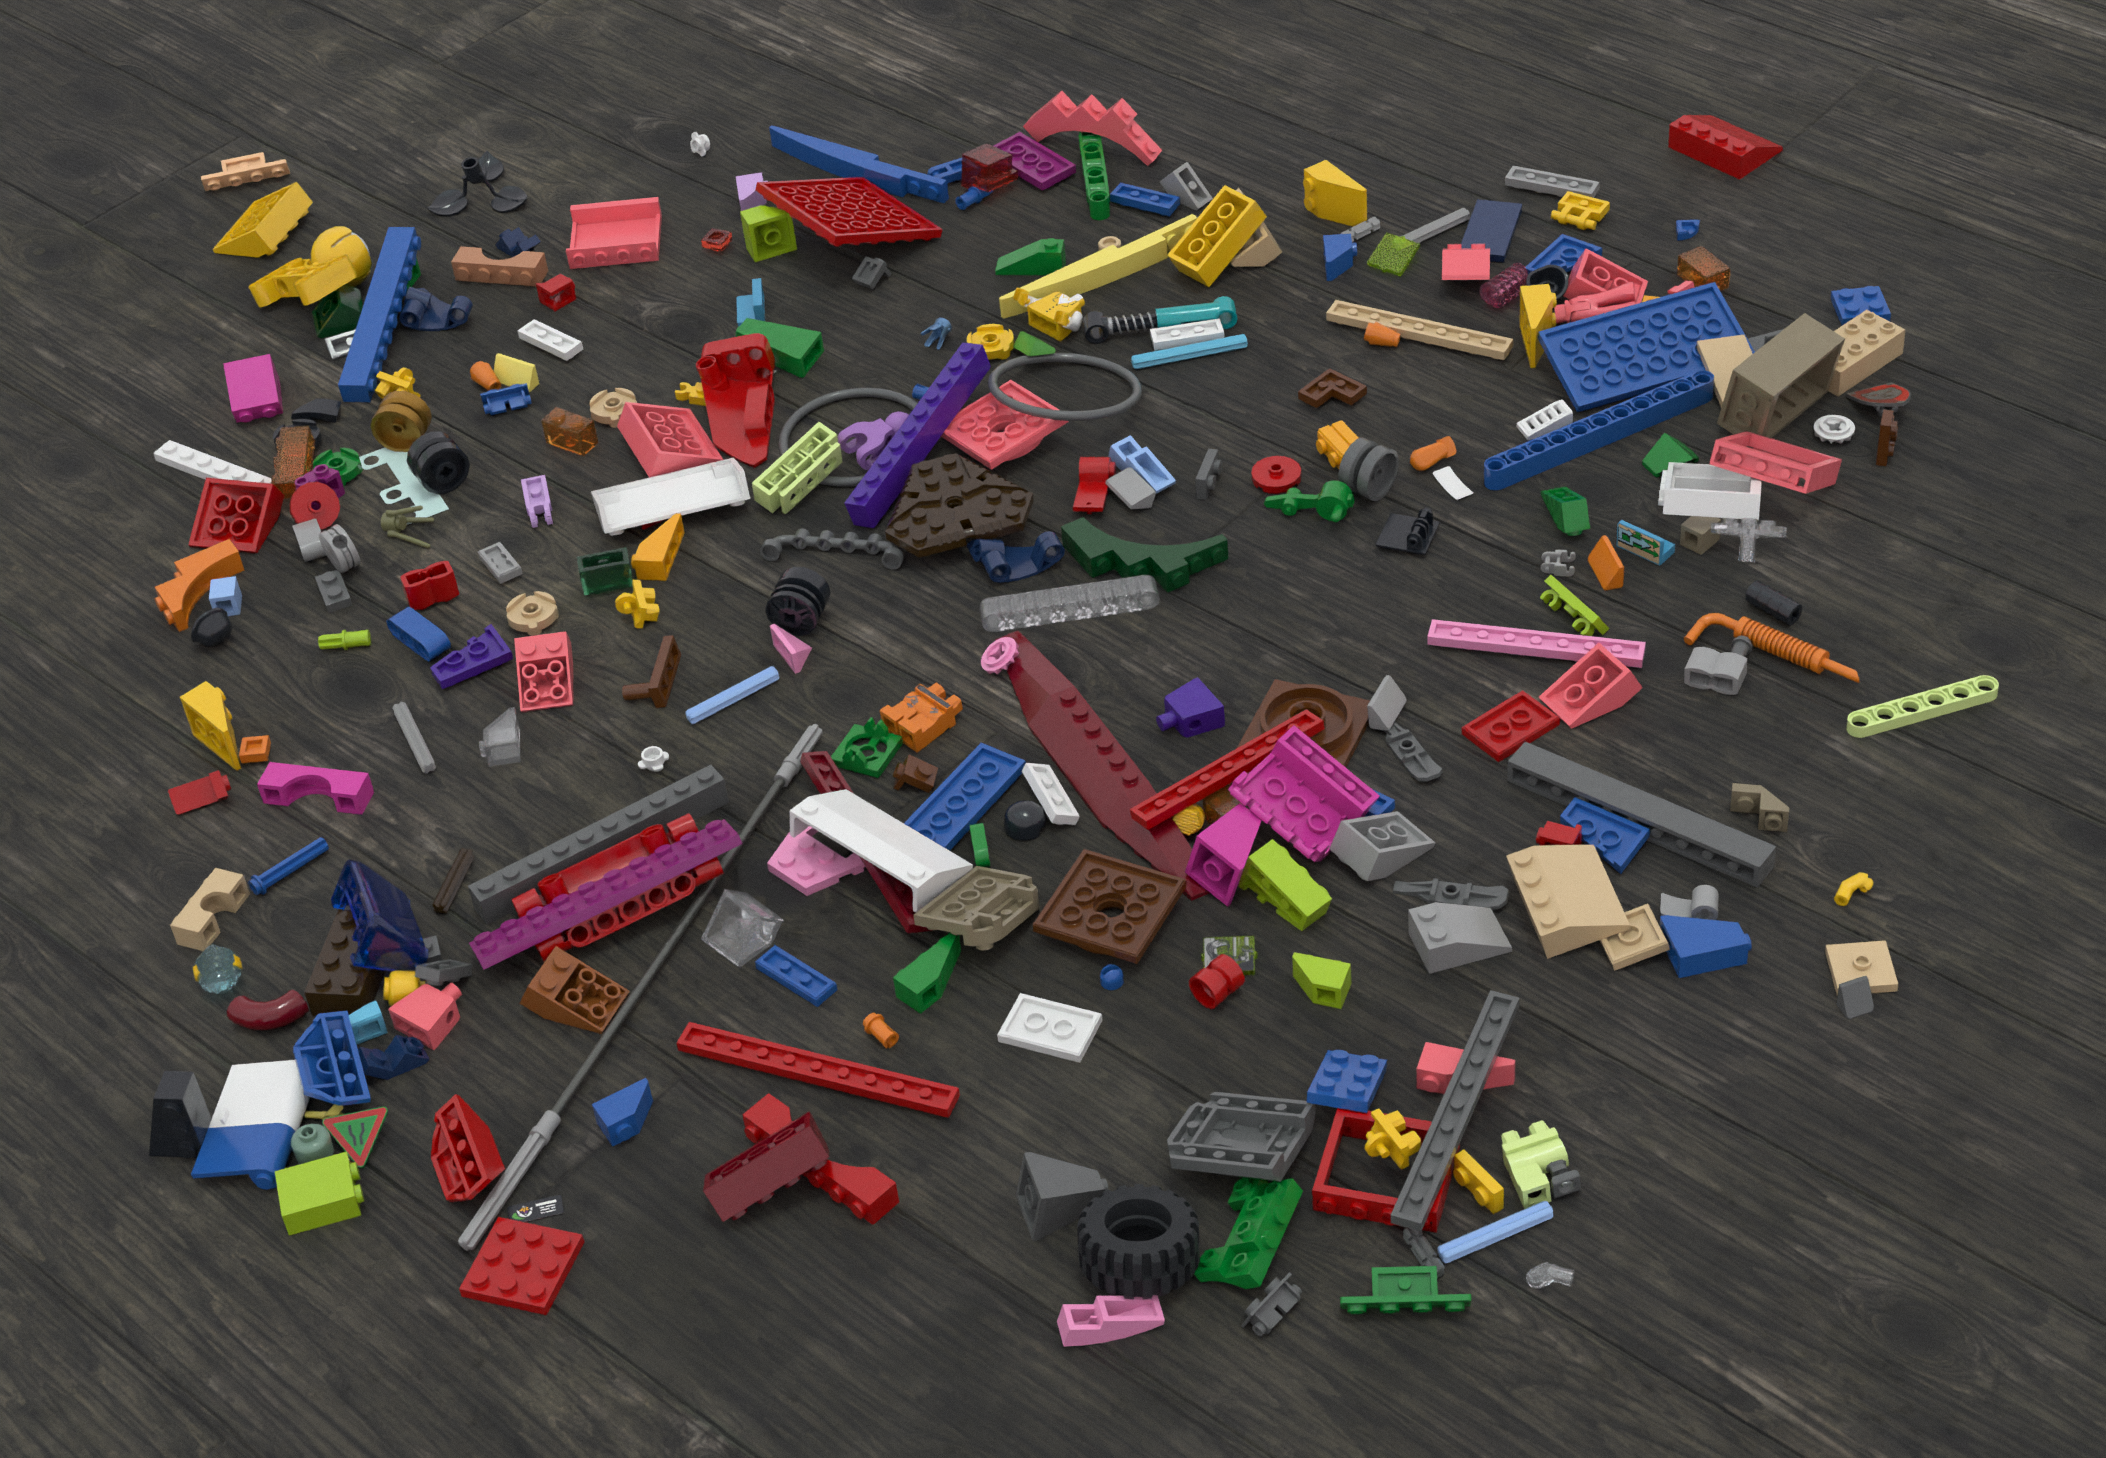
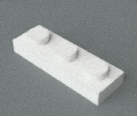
(1186, 334)
(550, 340)
(1050, 794)

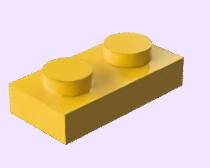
(1478, 1182)

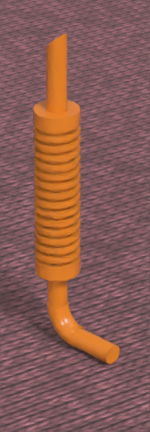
(1774, 642)

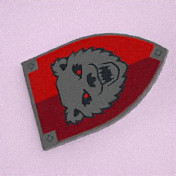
(1881, 396)

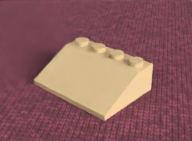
(1567, 896)

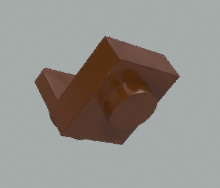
(916, 773)

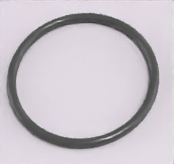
(832, 397)
(1059, 414)

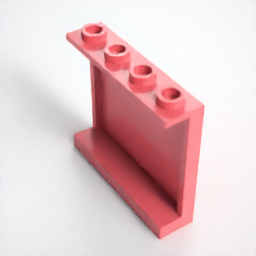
(615, 233)

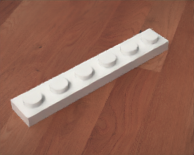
(204, 465)

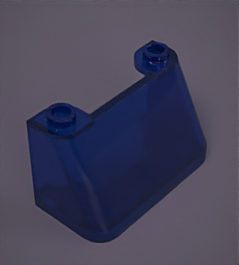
(383, 920)

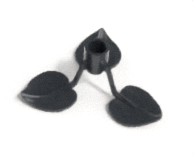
(477, 171)

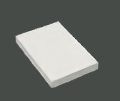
(1050, 1027)

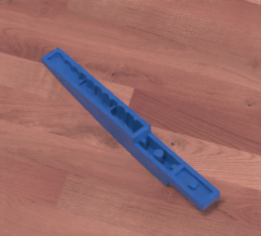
(851, 162)

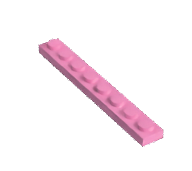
(1530, 642)

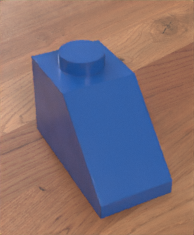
(1338, 254)
(624, 1112)

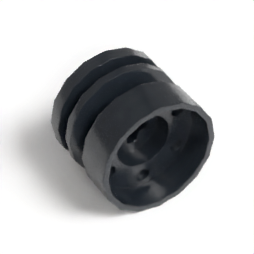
(798, 601)

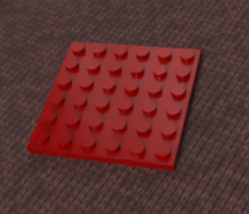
(848, 210)

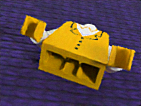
(1054, 314)

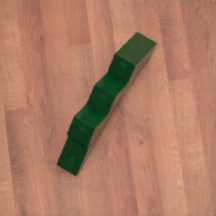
(1165, 563)

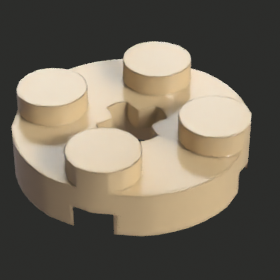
(607, 407)
(532, 612)

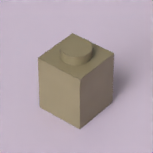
(1697, 533)

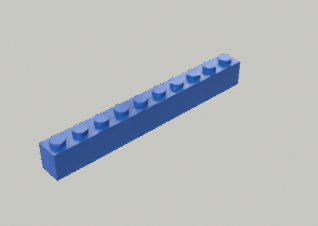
(379, 314)

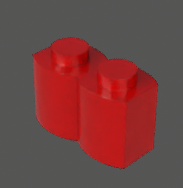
(429, 585)

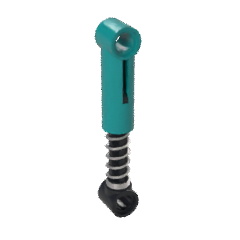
(1161, 318)

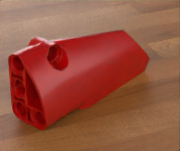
(739, 395)

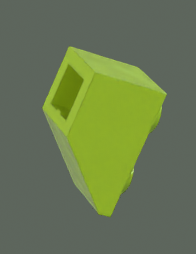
(1322, 979)

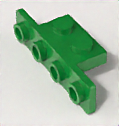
(1405, 1288)

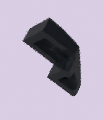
(318, 408)

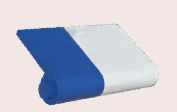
(253, 1123)

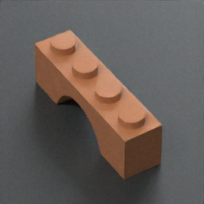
(523, 269)

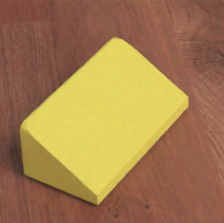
(514, 371)

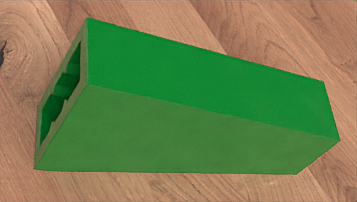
(792, 347)

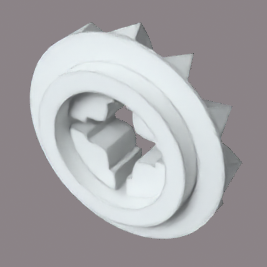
(1827, 427)

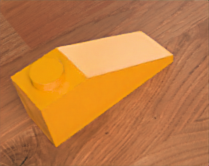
(658, 551)

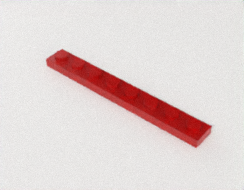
(1219, 773)

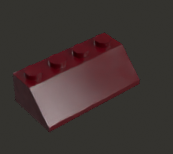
(766, 1167)

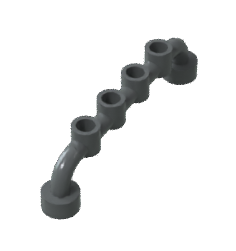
(891, 558)

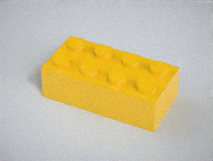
(1217, 236)

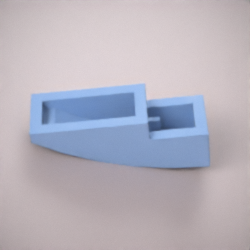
(1128, 454)

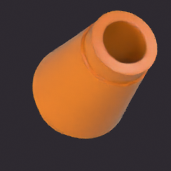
(1381, 335)
(484, 376)

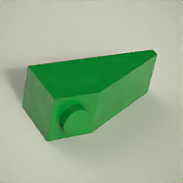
(1034, 259)
(1567, 510)

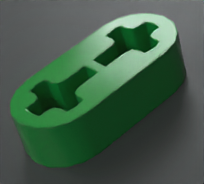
(979, 845)

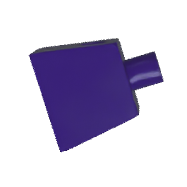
(1192, 710)

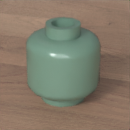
(311, 1143)

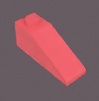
(1440, 1061)

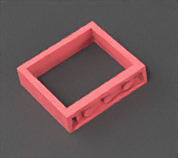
(1775, 461)

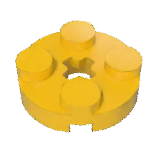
(1002, 340)

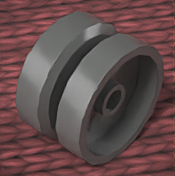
(1369, 468)

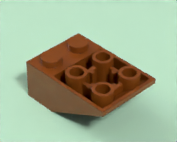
(573, 993)

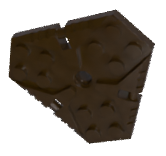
(953, 502)

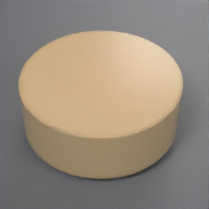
(1108, 241)

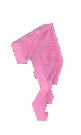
(810, 864)

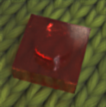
(716, 239)

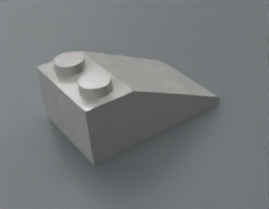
(1379, 844)
(1455, 935)

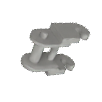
(1553, 563)

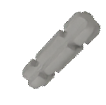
(1363, 228)

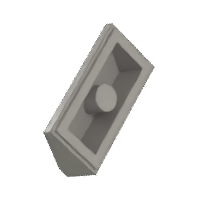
(340, 344)
(1132, 489)
(1385, 705)

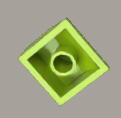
(767, 232)

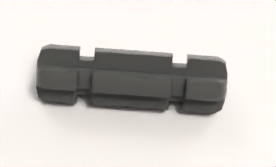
(1423, 1250)

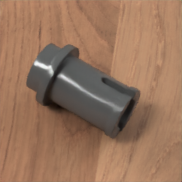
(1741, 645)

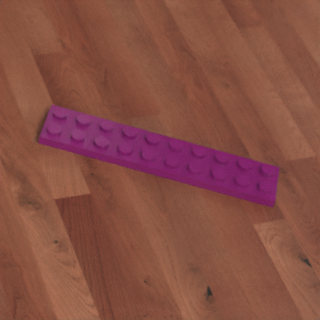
(605, 893)

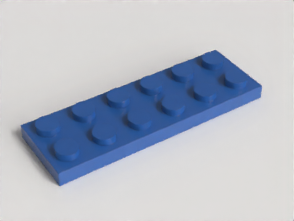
(966, 795)

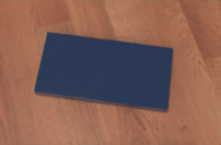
(1493, 225)

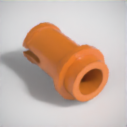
(875, 1025)

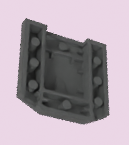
(1241, 1136)

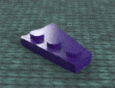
(478, 656)

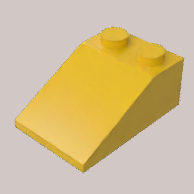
(1334, 195)
(1535, 316)
(211, 721)

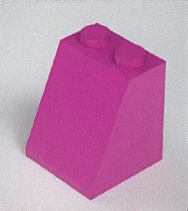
(253, 388)
(1223, 851)

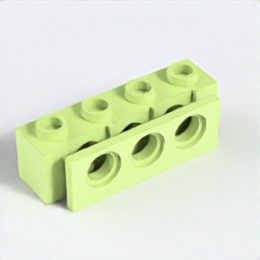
(795, 467)

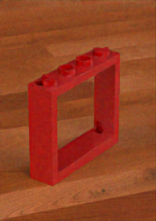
(1362, 1204)

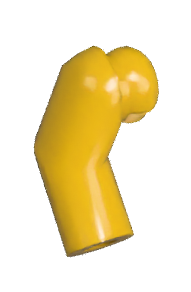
(1849, 885)

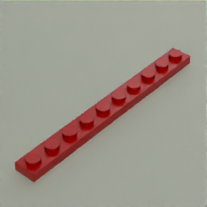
(819, 1069)

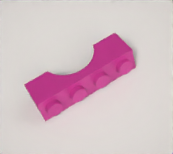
(287, 782)

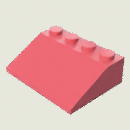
(665, 438)

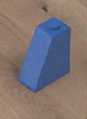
(1704, 944)

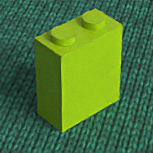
(319, 1193)

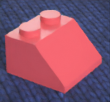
(1466, 263)

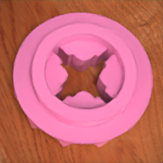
(999, 655)

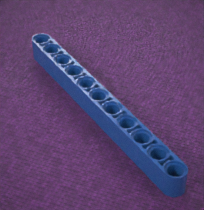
(1598, 430)

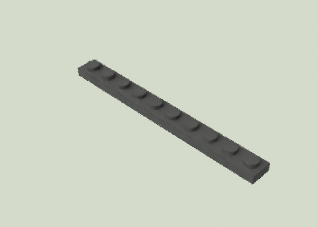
(1454, 1111)

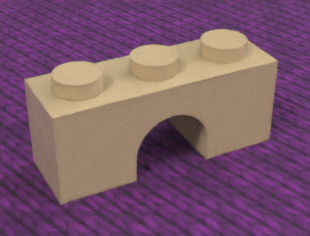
(196, 923)

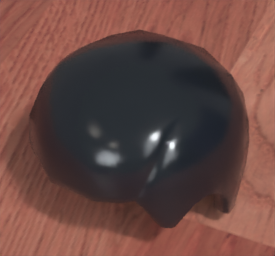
(1024, 820)

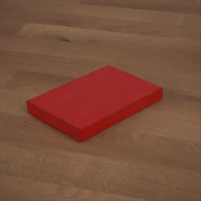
(1509, 725)

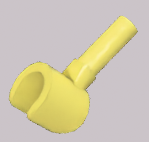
(335, 1110)

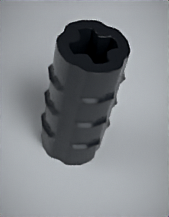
(1773, 602)

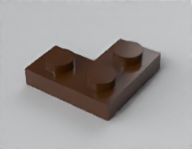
(1332, 385)
(1887, 436)

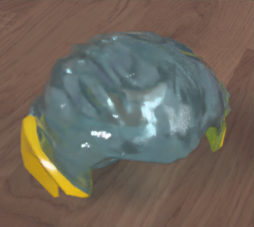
(217, 969)

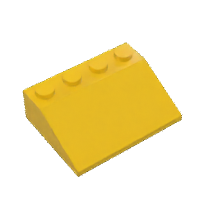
(265, 223)

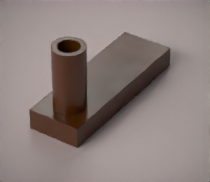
(662, 676)

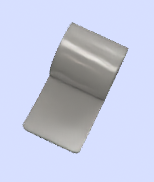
(308, 540)
(1702, 906)

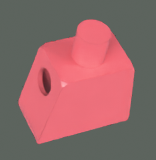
(427, 1014)

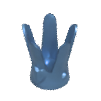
(940, 329)

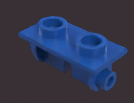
(495, 400)

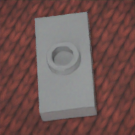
(500, 562)

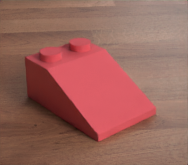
(1596, 274)
(1591, 688)

